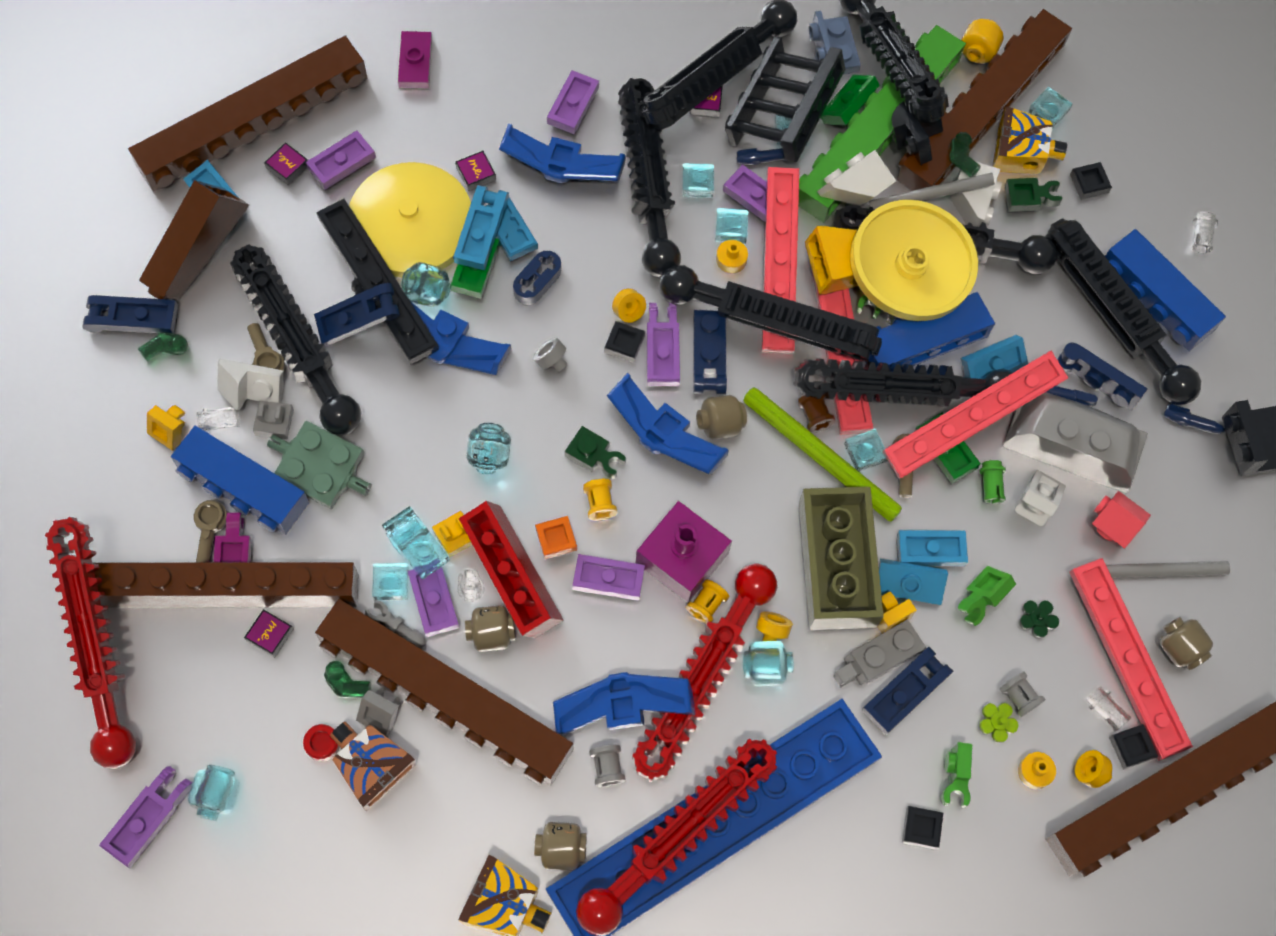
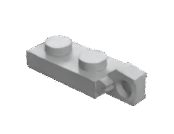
(880, 655)

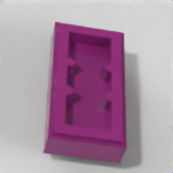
(415, 59)

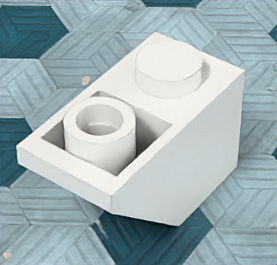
(860, 182)
(975, 203)

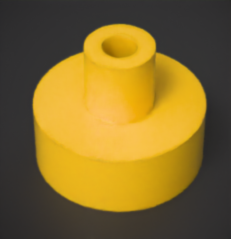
(732, 256)
(629, 305)
(774, 626)
(1093, 769)
(1037, 770)

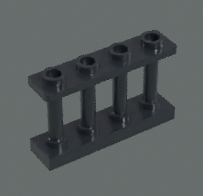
(803, 116)

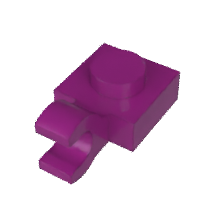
(233, 546)

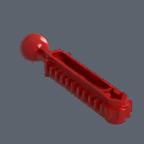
(754, 587)
(112, 743)
(601, 909)

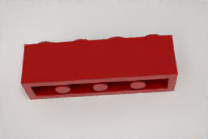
(511, 569)

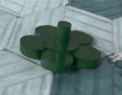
(1039, 618)

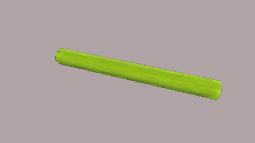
(819, 451)

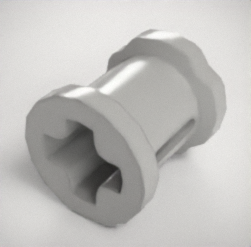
(1020, 683)
(607, 765)

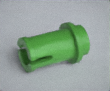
(993, 481)

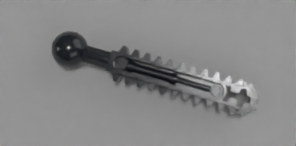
(900, 60)
(716, 66)
(648, 177)
(1033, 255)
(1121, 309)
(774, 314)
(293, 336)
(919, 384)

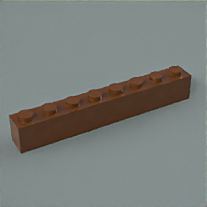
(988, 96)
(248, 113)
(227, 584)
(444, 692)
(1167, 794)

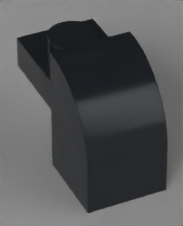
(914, 133)

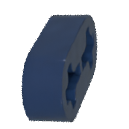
(532, 273)

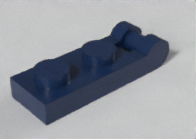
(130, 314)
(356, 314)
(709, 352)
(1101, 375)
(906, 691)

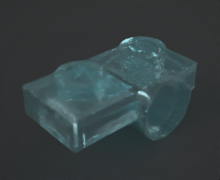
(415, 543)

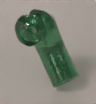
(960, 154)
(163, 343)
(342, 684)

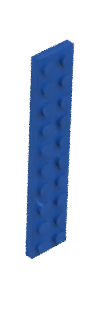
(809, 766)

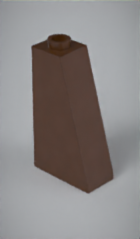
(191, 239)

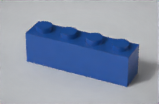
(1164, 290)
(924, 340)
(240, 480)

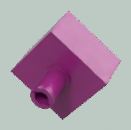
(683, 551)

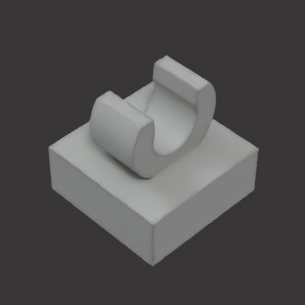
(273, 419)
(378, 711)

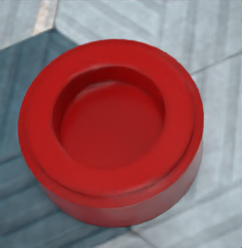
(319, 743)

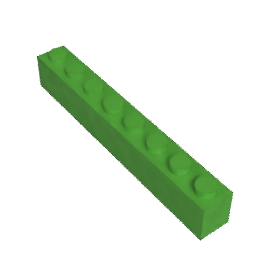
(873, 127)

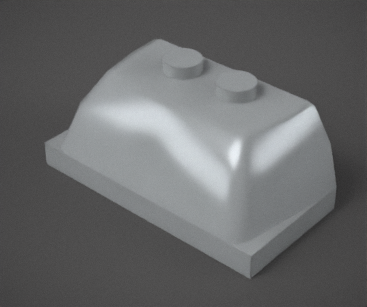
(1077, 440)

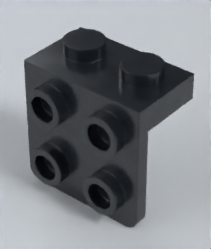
(1252, 437)

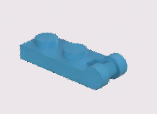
(480, 228)

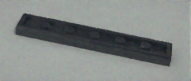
(371, 271)

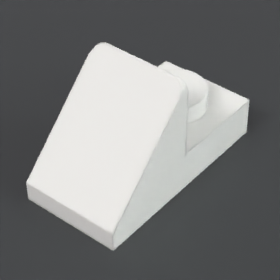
(247, 381)
(1040, 498)

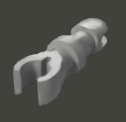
(396, 625)

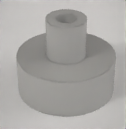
(551, 355)

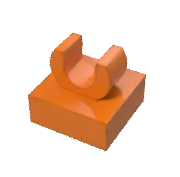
(556, 537)

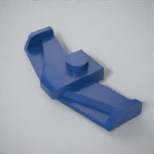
(561, 159)
(460, 349)
(664, 429)
(622, 701)

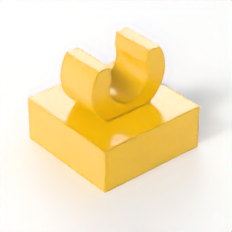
(166, 426)
(452, 535)
(894, 612)

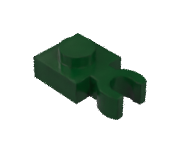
(1027, 195)
(591, 450)

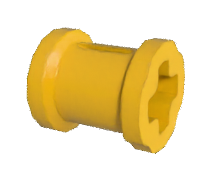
(600, 499)
(707, 601)

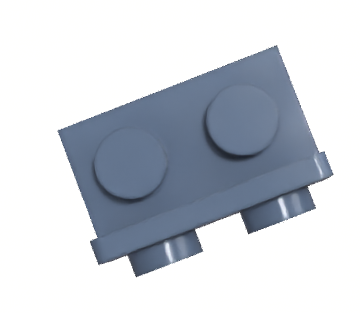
(836, 34)

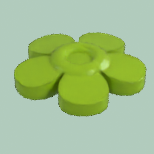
(998, 721)

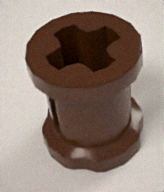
(816, 413)

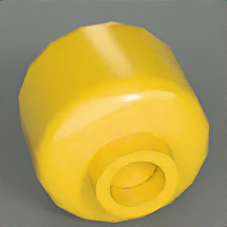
(982, 40)

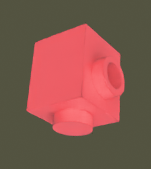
(1119, 519)

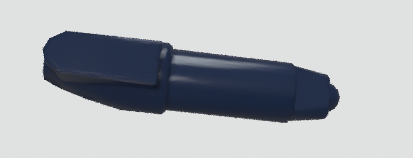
(756, 157)
(1075, 395)
(1184, 417)

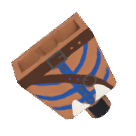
(369, 762)

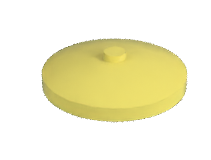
(412, 214)
(914, 260)

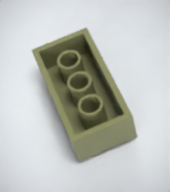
(840, 558)

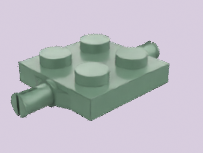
(320, 464)

